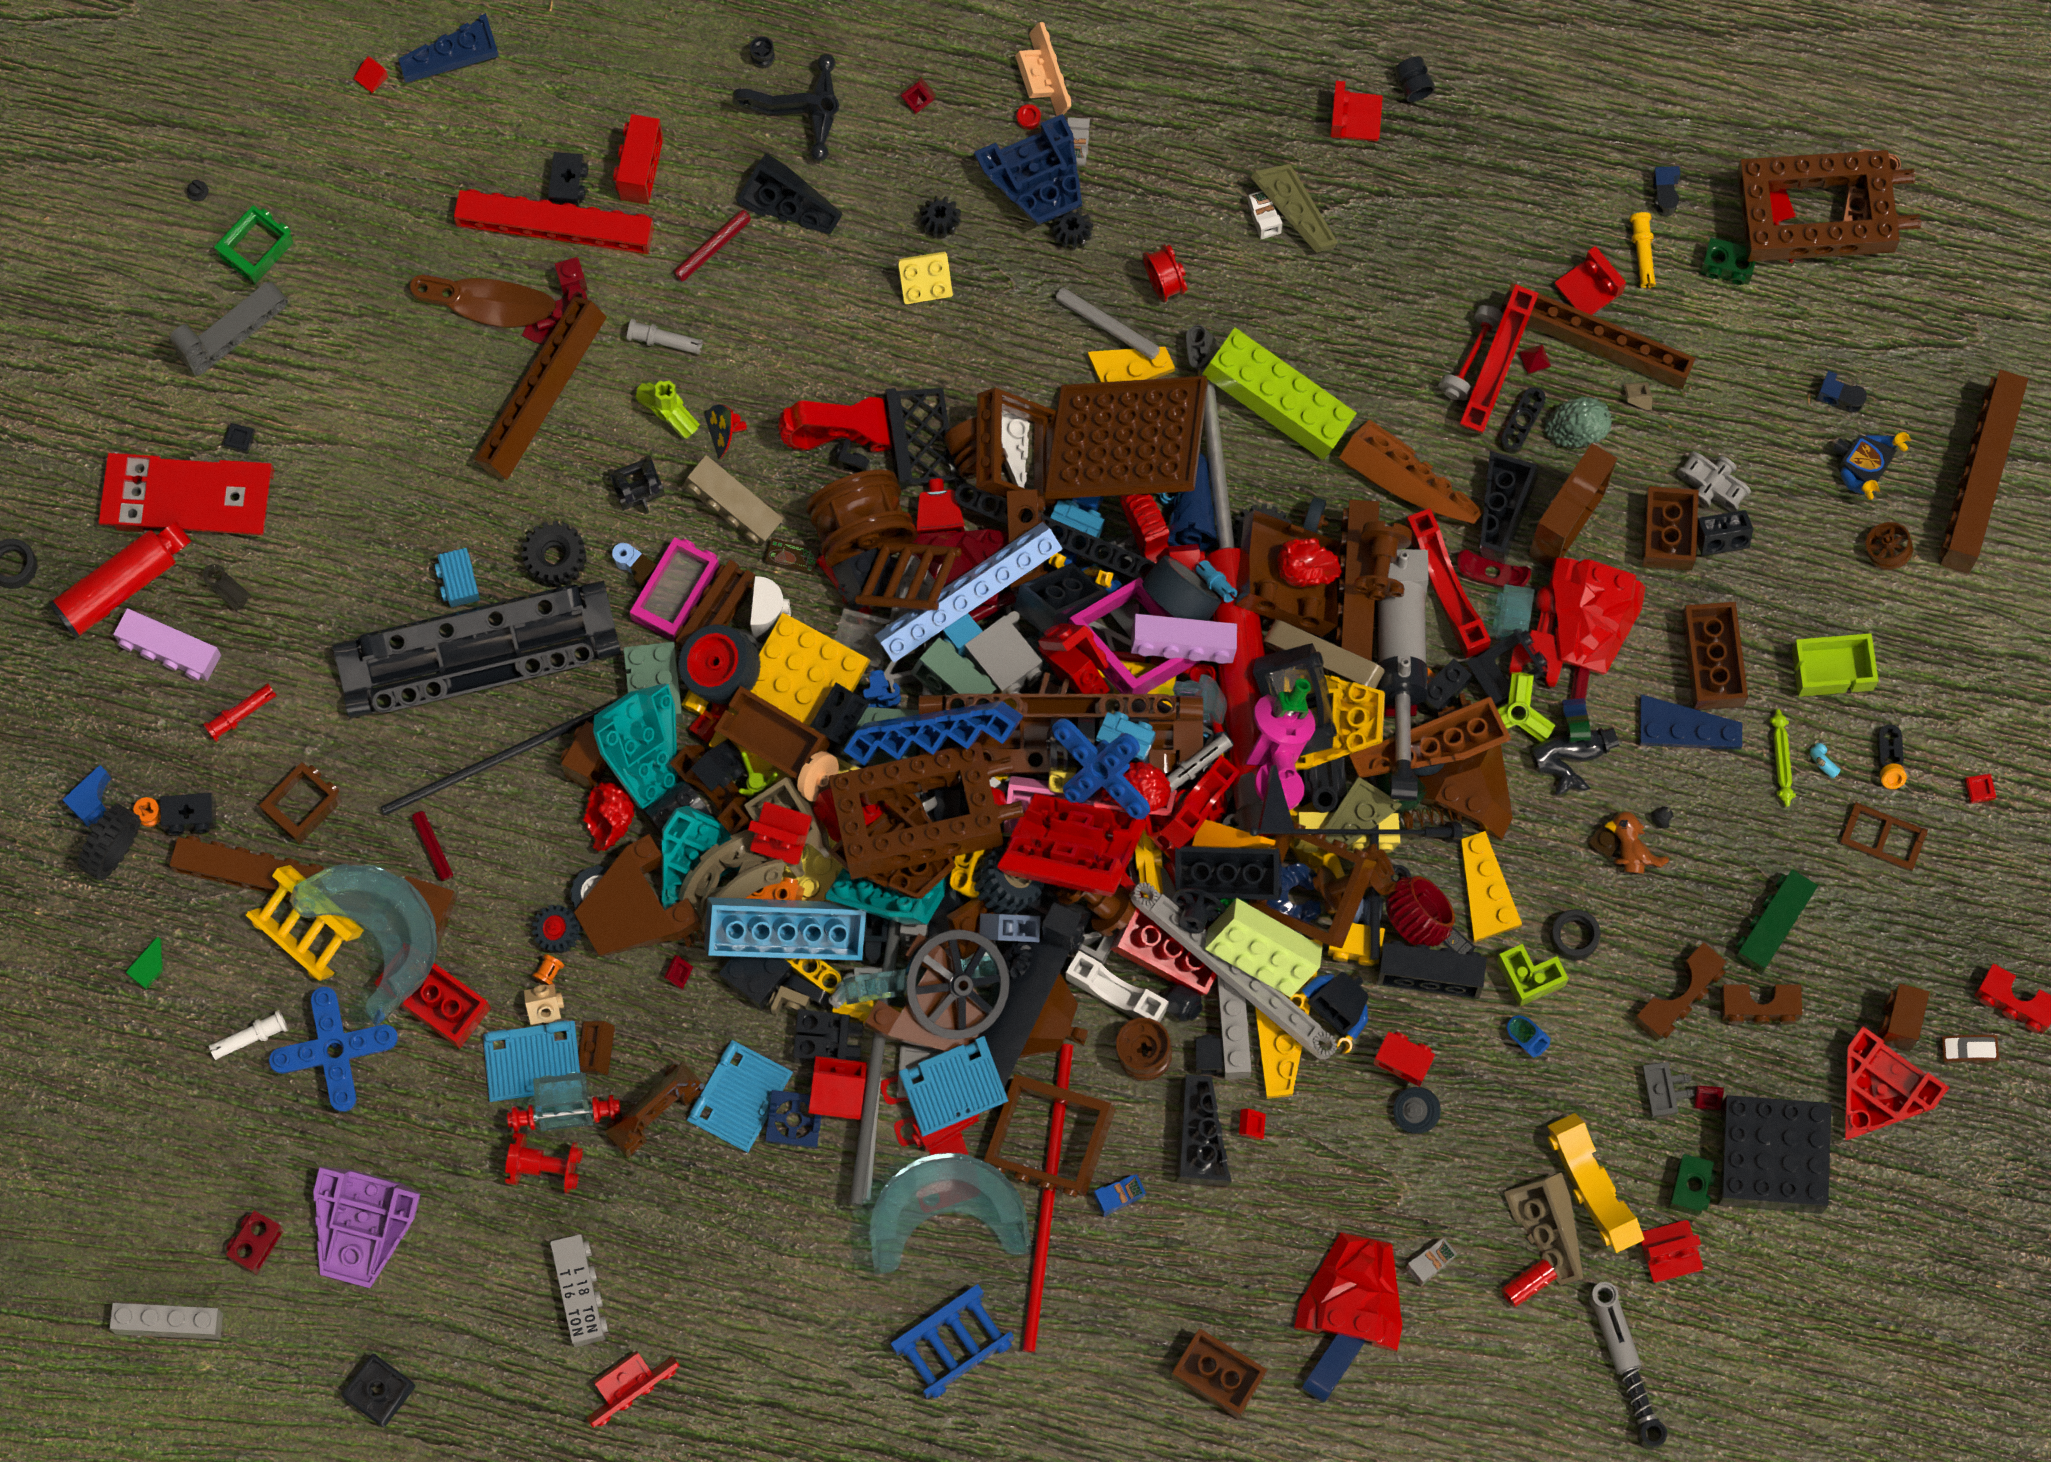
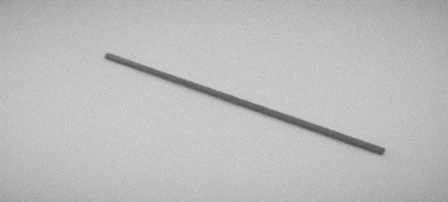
(876, 1054)

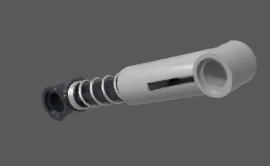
(1626, 1362)

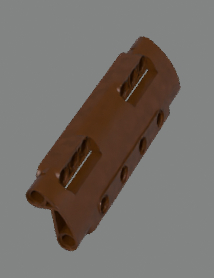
(1173, 741)

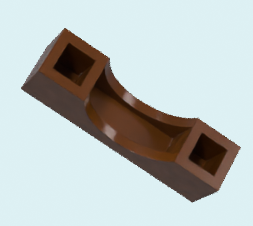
(728, 800)
(1660, 1015)

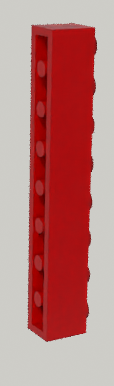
(554, 221)

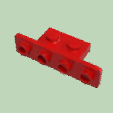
(627, 1382)

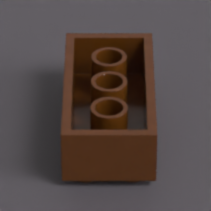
(1714, 656)

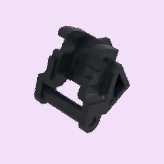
(638, 491)

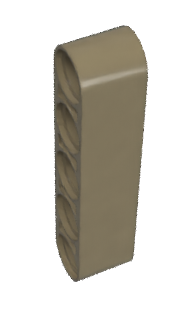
(1336, 660)

